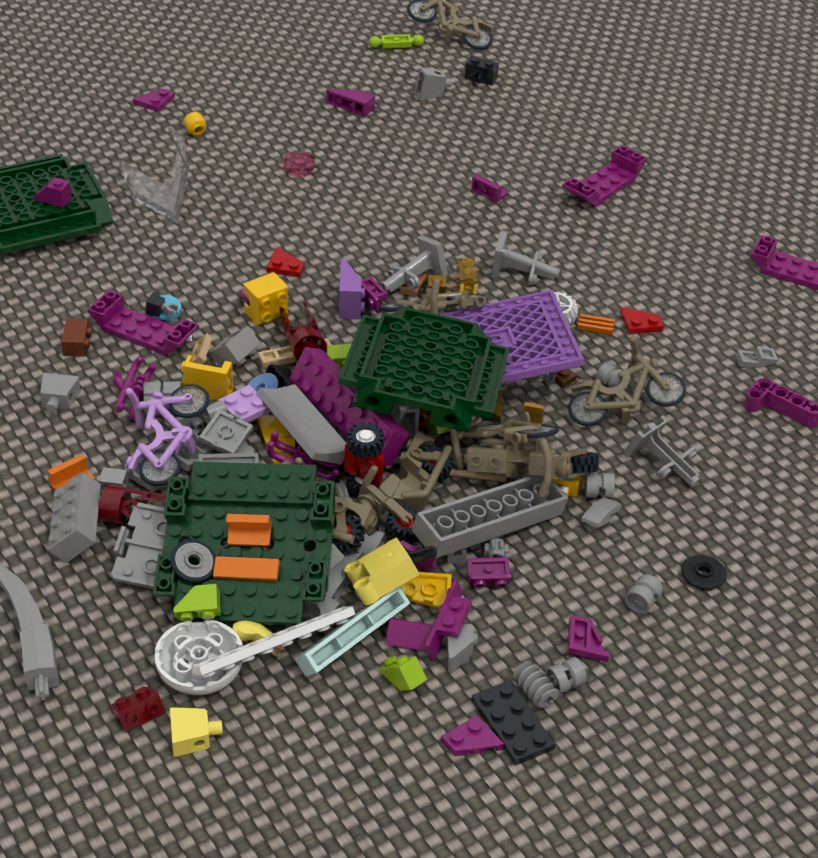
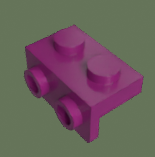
(488, 571)

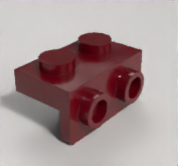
(137, 708)

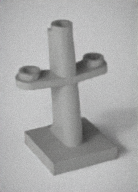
(507, 258)
(430, 259)
(655, 444)

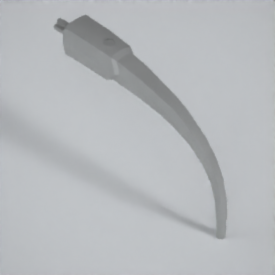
(35, 636)

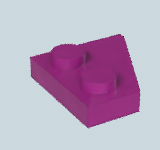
(154, 100)
(584, 639)
(471, 738)

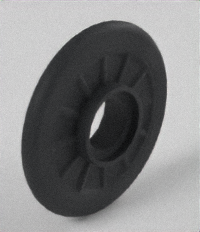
(715, 578)

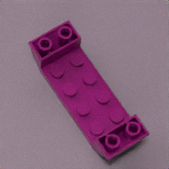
(610, 179)
(783, 265)
(138, 327)

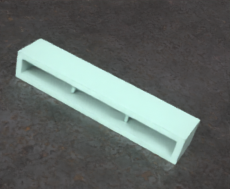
(351, 632)

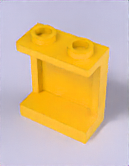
(214, 380)

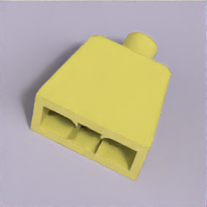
(192, 730)

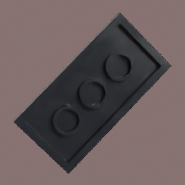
(513, 722)

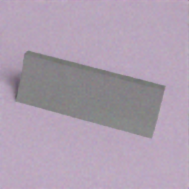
(305, 423)

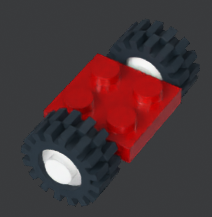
(361, 453)

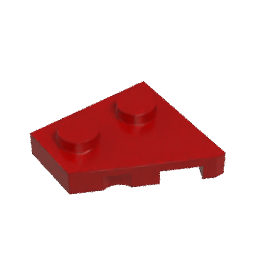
(285, 264)
(641, 321)

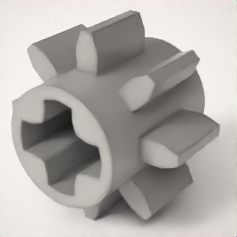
(496, 549)

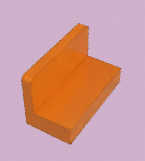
(65, 471)
(249, 530)

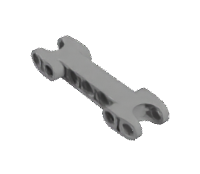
(338, 579)

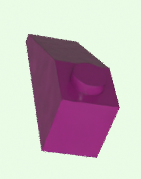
(351, 100)

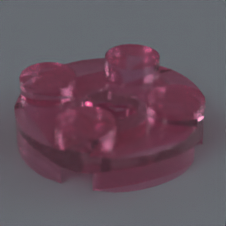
(299, 163)

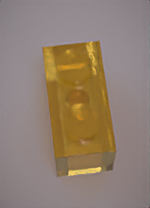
(467, 275)

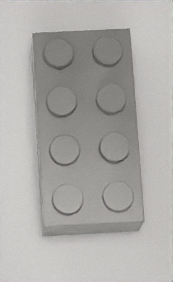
(74, 517)

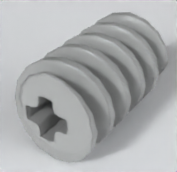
(535, 684)

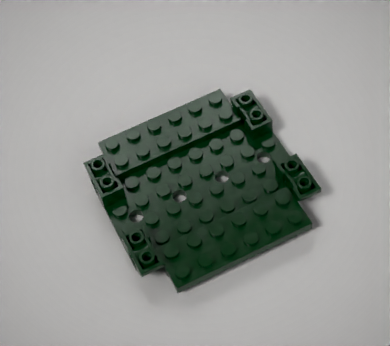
(37, 223)
(453, 377)
(299, 513)

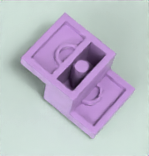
(245, 404)

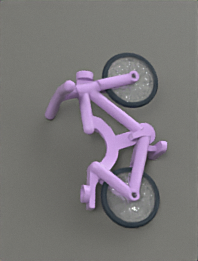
(184, 402)

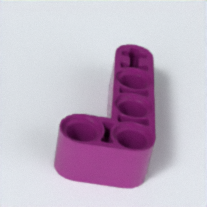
(781, 400)

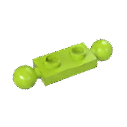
(396, 41)

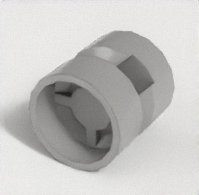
(608, 375)
(599, 485)
(643, 594)
(567, 675)

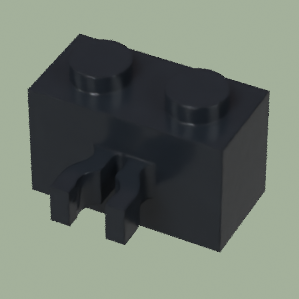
(481, 70)

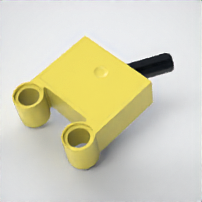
(385, 570)

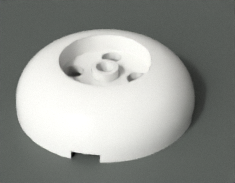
(195, 644)

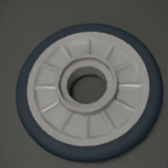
(190, 572)

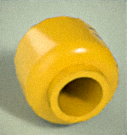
(195, 123)

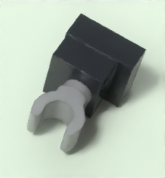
(156, 305)

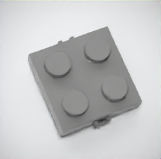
(226, 432)

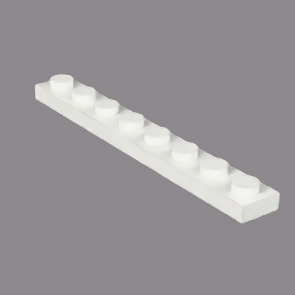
(266, 644)

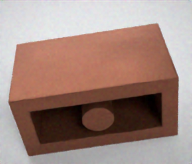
(76, 337)

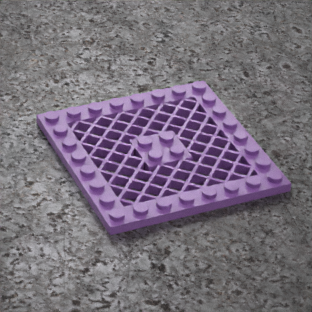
(540, 322)

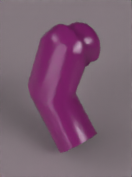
(117, 379)

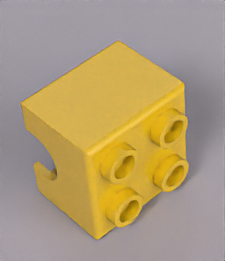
(265, 298)

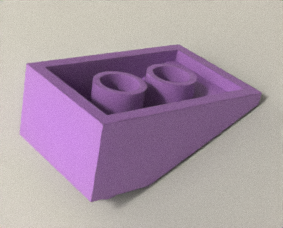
(350, 293)

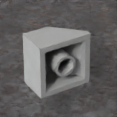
(235, 347)

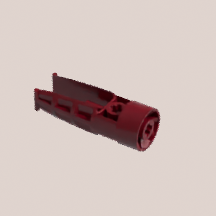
(302, 335)
(117, 502)

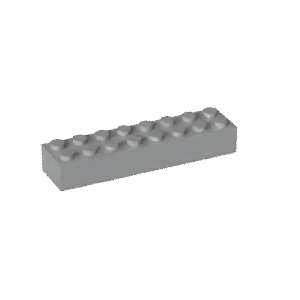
(488, 515)

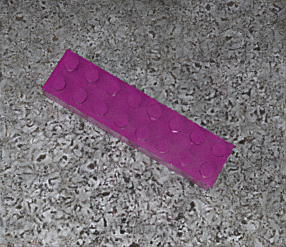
(318, 379)

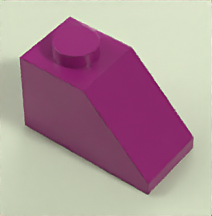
(55, 192)

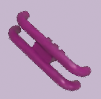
(137, 385)
(299, 452)

